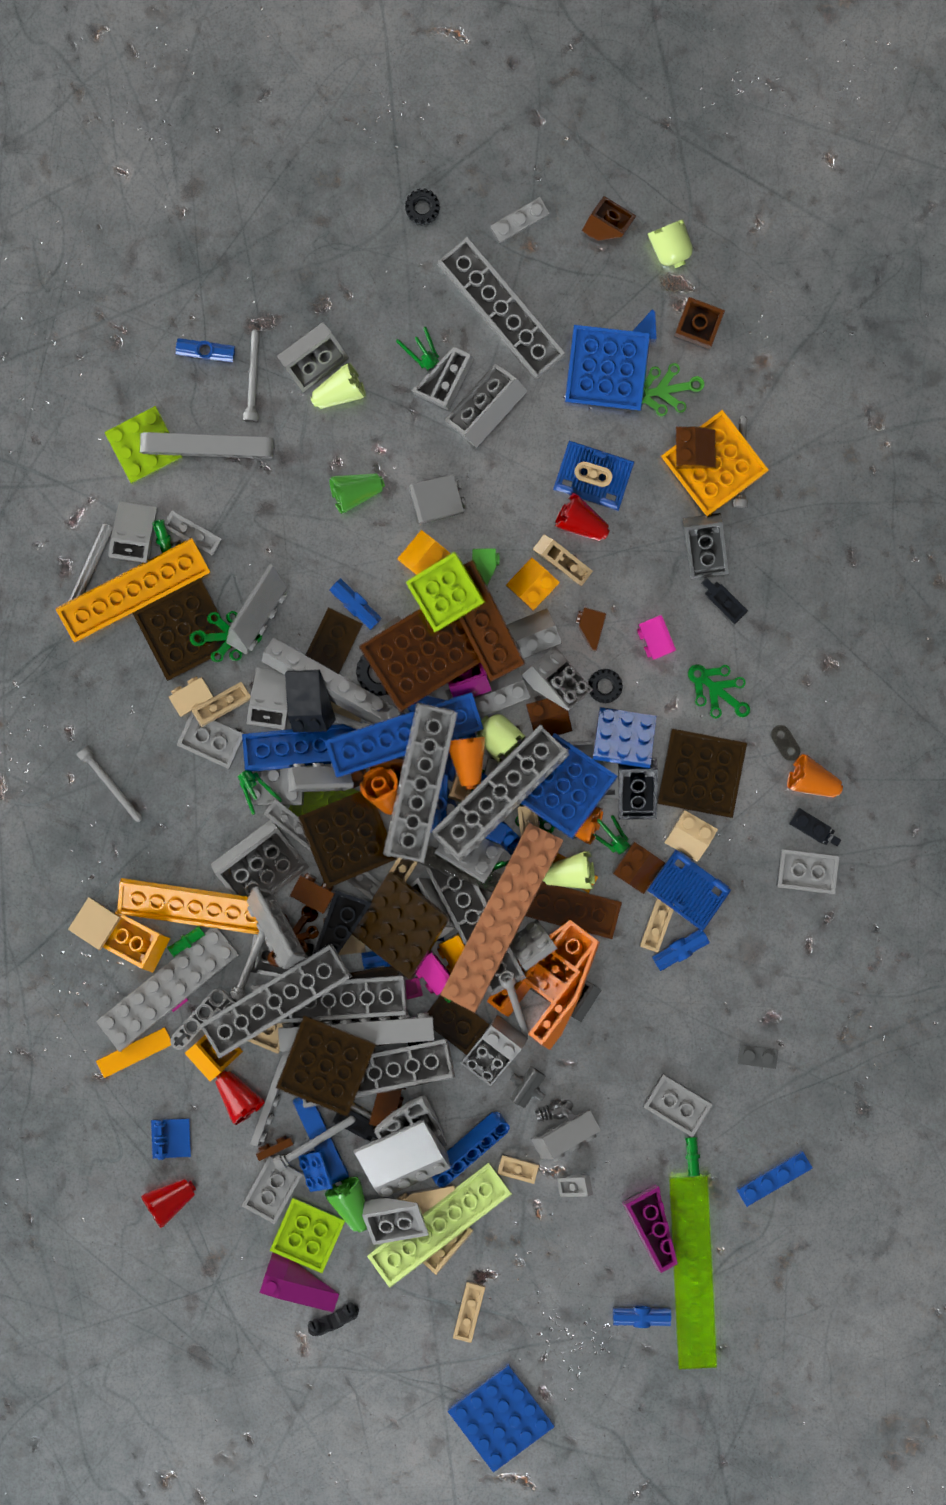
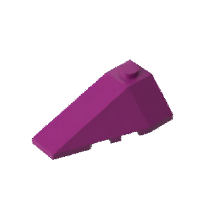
(293, 1283)

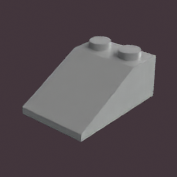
(393, 1220)

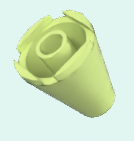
(339, 388)
(572, 872)

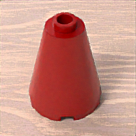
(581, 519)
(237, 1097)
(168, 1200)

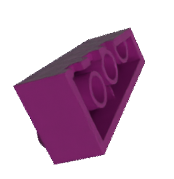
(650, 1222)

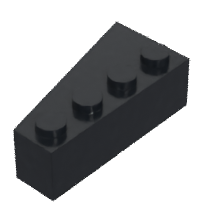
(341, 920)

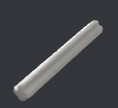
(92, 561)

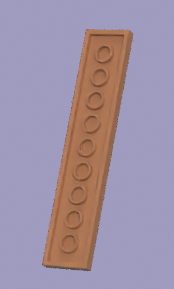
(502, 917)

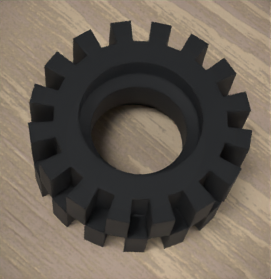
(419, 218)
(613, 677)

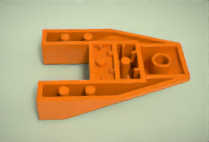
(558, 979)

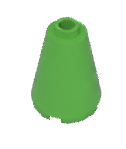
(354, 489)
(349, 1202)

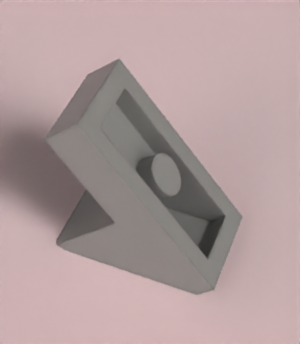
(575, 1185)

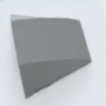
(408, 1114)

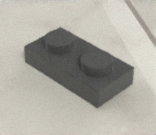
(757, 1056)

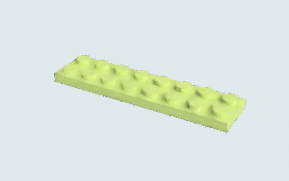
(444, 1223)

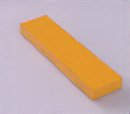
(134, 1052)

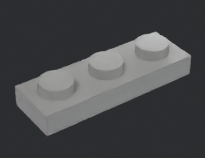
(519, 220)
(186, 530)

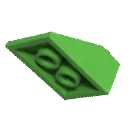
(486, 562)

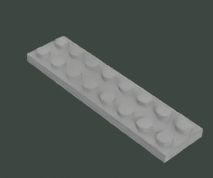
(167, 988)

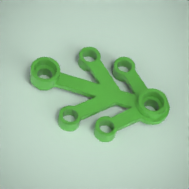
(663, 390)

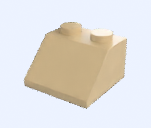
(691, 835)

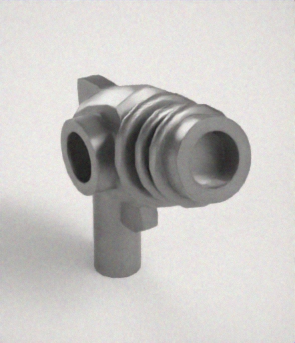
(557, 1109)

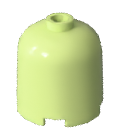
(672, 244)
(500, 736)

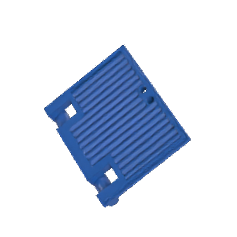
(619, 467)
(689, 890)

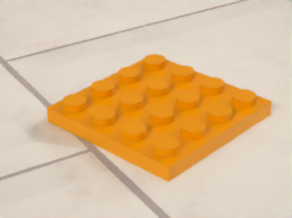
(735, 467)

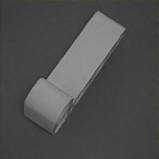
(197, 1017)

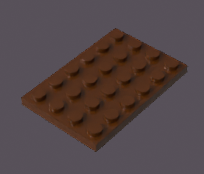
(417, 660)

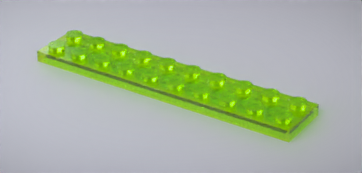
(693, 1272)

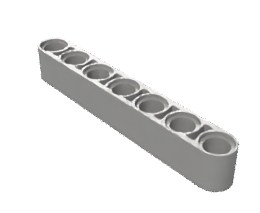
(206, 445)

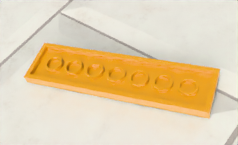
(132, 590)
(185, 906)

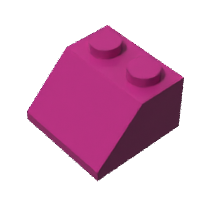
(656, 637)
(433, 973)

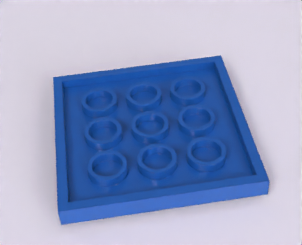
(607, 367)
(570, 791)
(501, 1418)

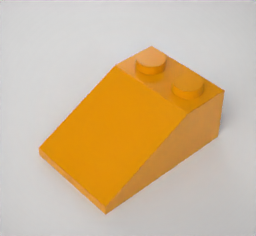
(137, 943)

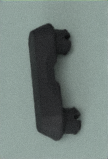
(334, 1321)

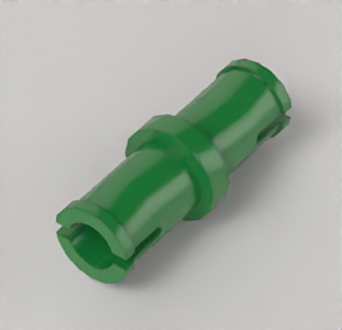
(163, 538)
(186, 941)
(692, 1156)

